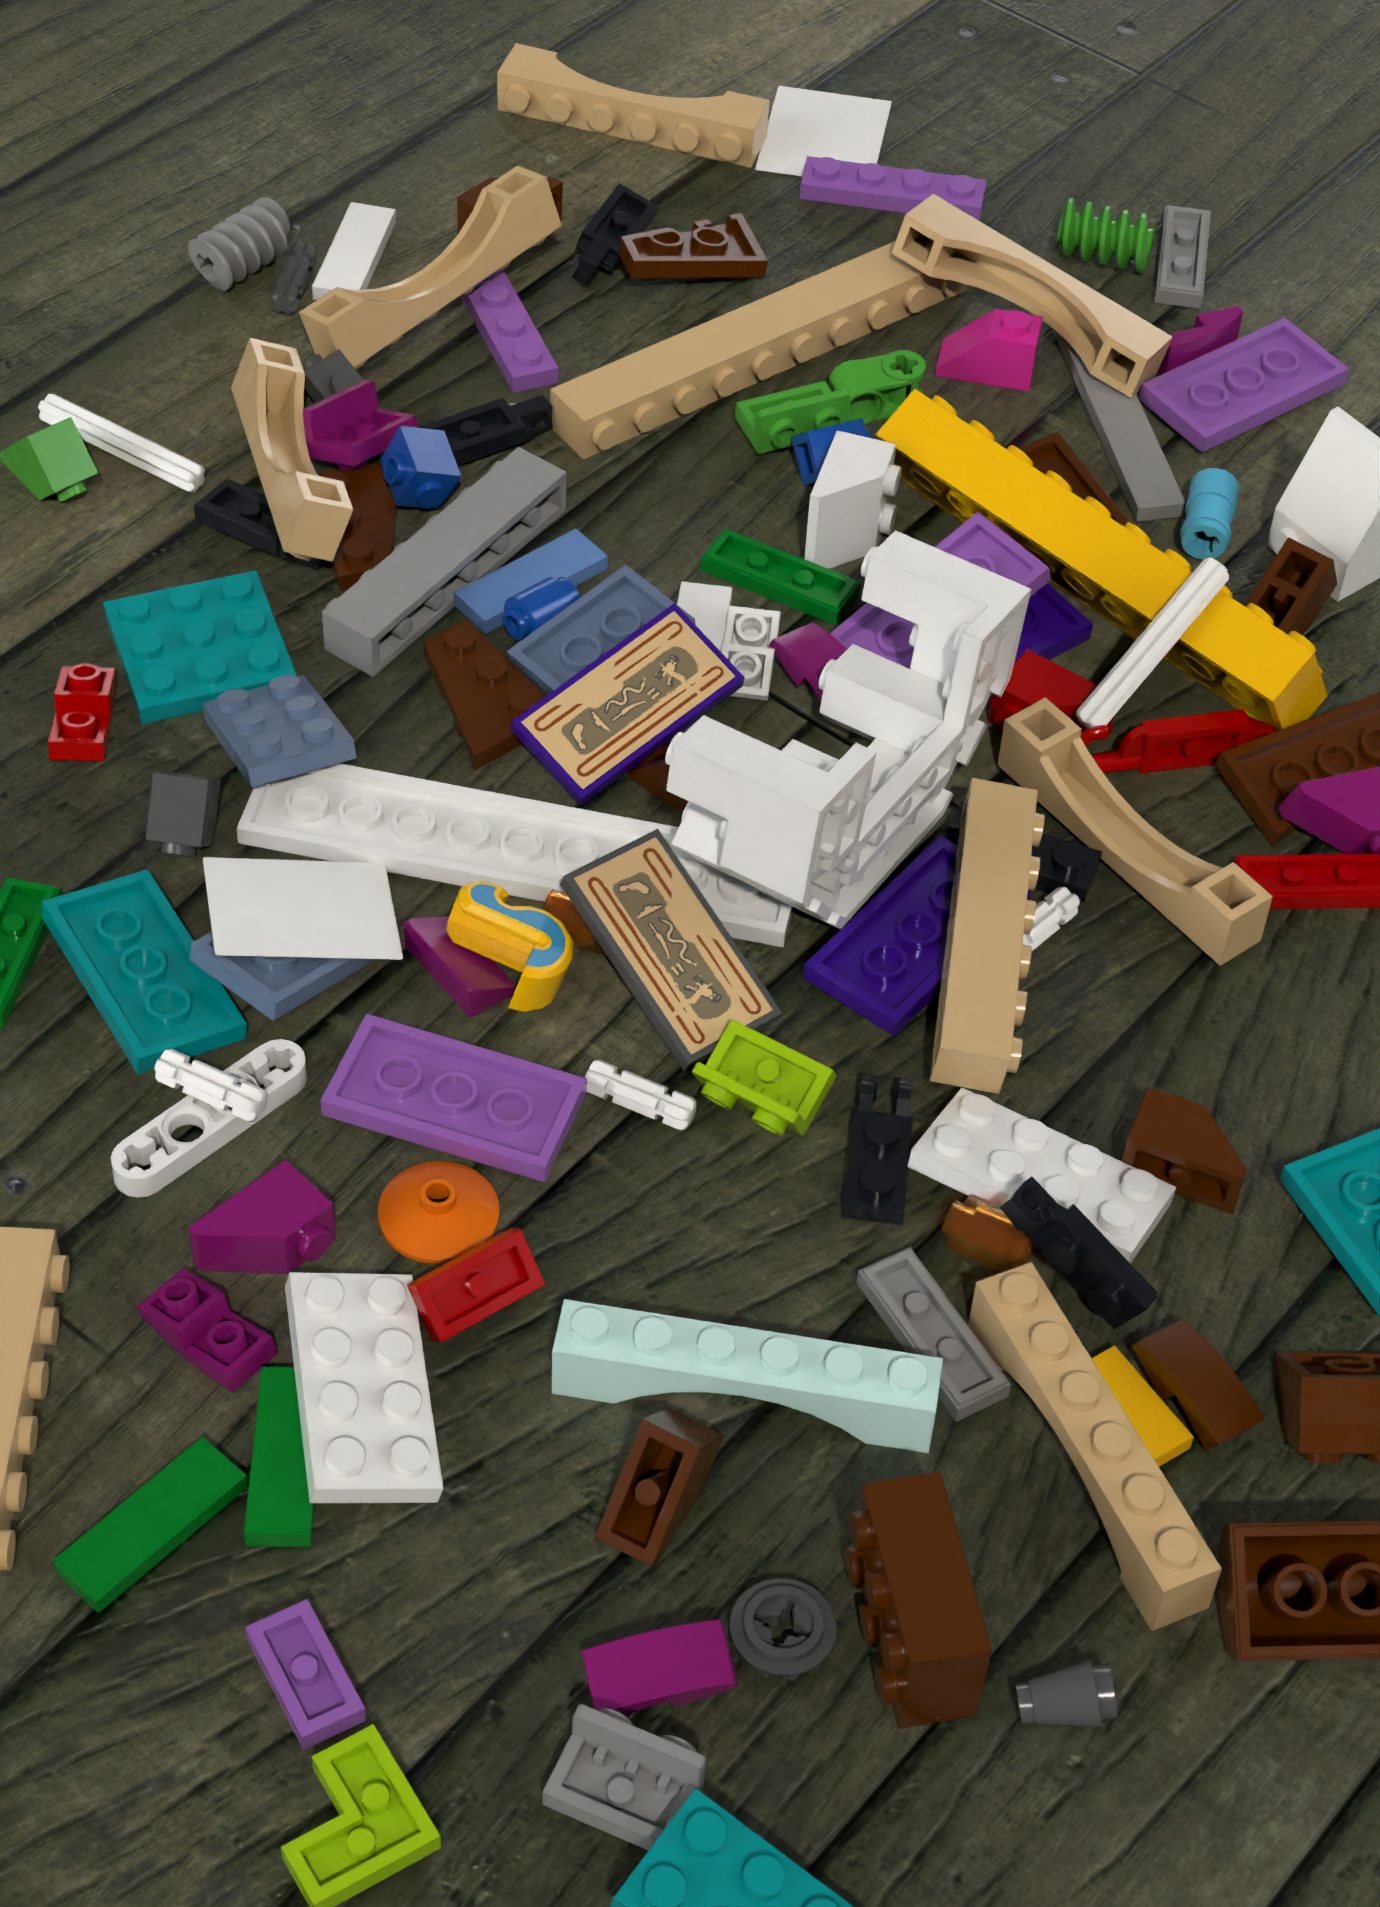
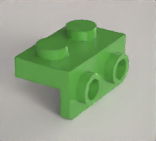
(776, 417)

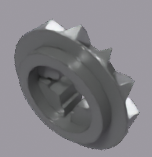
(766, 1606)

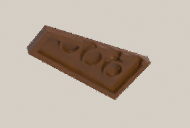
(1317, 748)

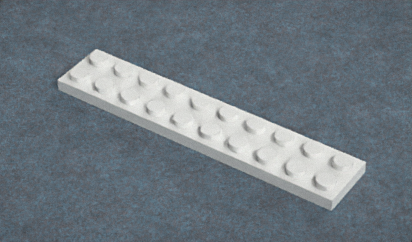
(473, 837)

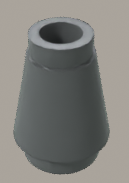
(1069, 1697)

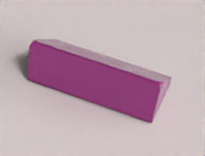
(465, 975)

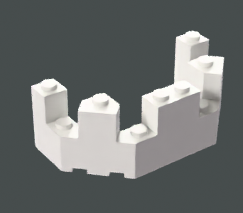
(834, 828)

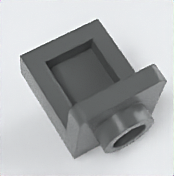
(328, 375)

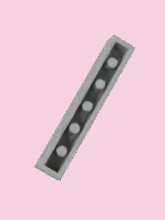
(453, 549)

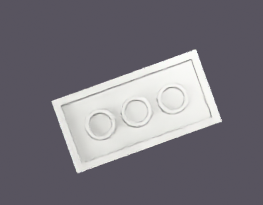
(994, 1150)
(362, 1389)

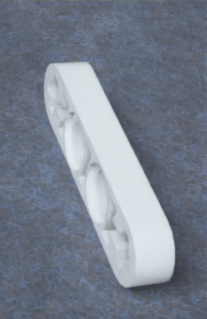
(218, 1125)

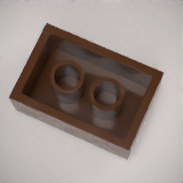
(917, 1601)

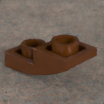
(1207, 1388)

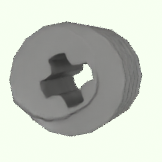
(241, 243)

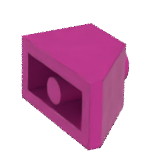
(993, 350)

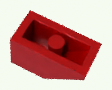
(1039, 678)

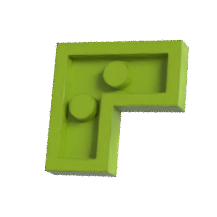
(377, 1825)

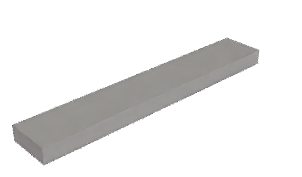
(1127, 443)

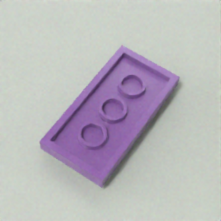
(1243, 384)
(975, 542)
(454, 1097)

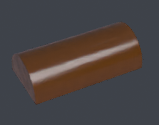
(1300, 1590)

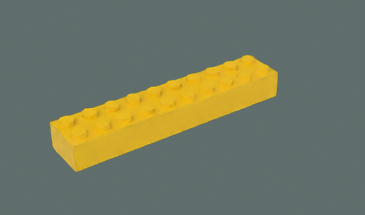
(1101, 562)

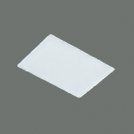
(821, 126)
(301, 909)

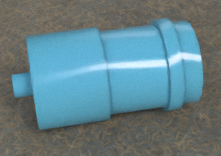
(1209, 513)

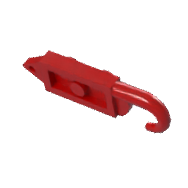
(1177, 741)

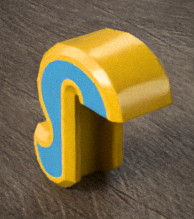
(515, 937)

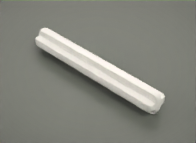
(125, 444)
(1153, 644)

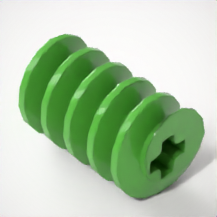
(1105, 236)

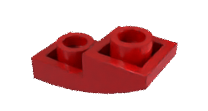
(83, 713)

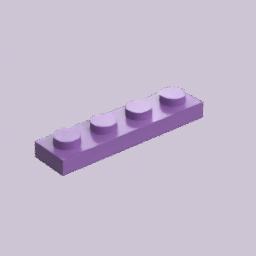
(886, 187)
(510, 334)

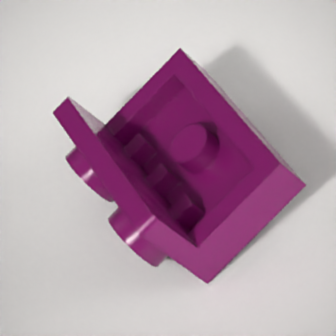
(351, 426)

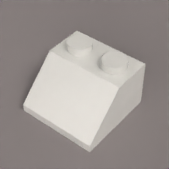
(851, 500)

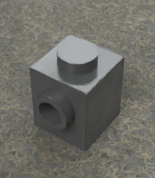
(182, 812)

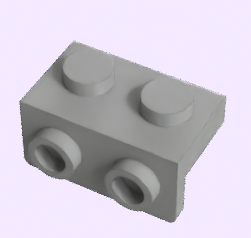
(622, 1776)

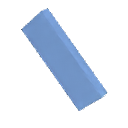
(566, 556)

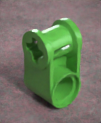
(877, 385)

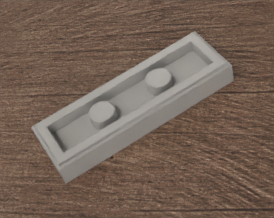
(1182, 256)
(931, 1326)

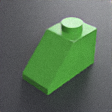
(51, 461)

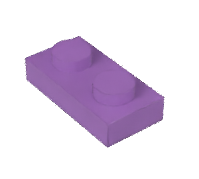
(305, 1674)

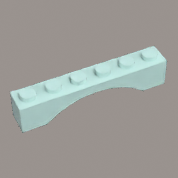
(630, 1354)

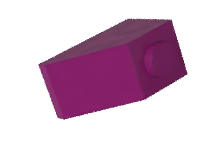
(1339, 810)
(265, 1226)

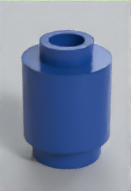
(537, 605)

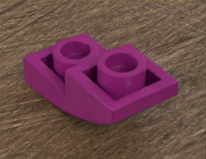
(1209, 333)
(806, 653)
(205, 1331)
(660, 1666)

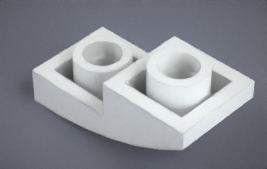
(748, 648)

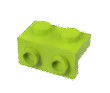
(764, 1078)

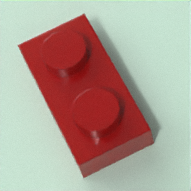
(476, 1284)

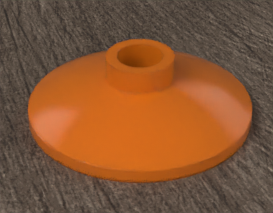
(434, 1230)

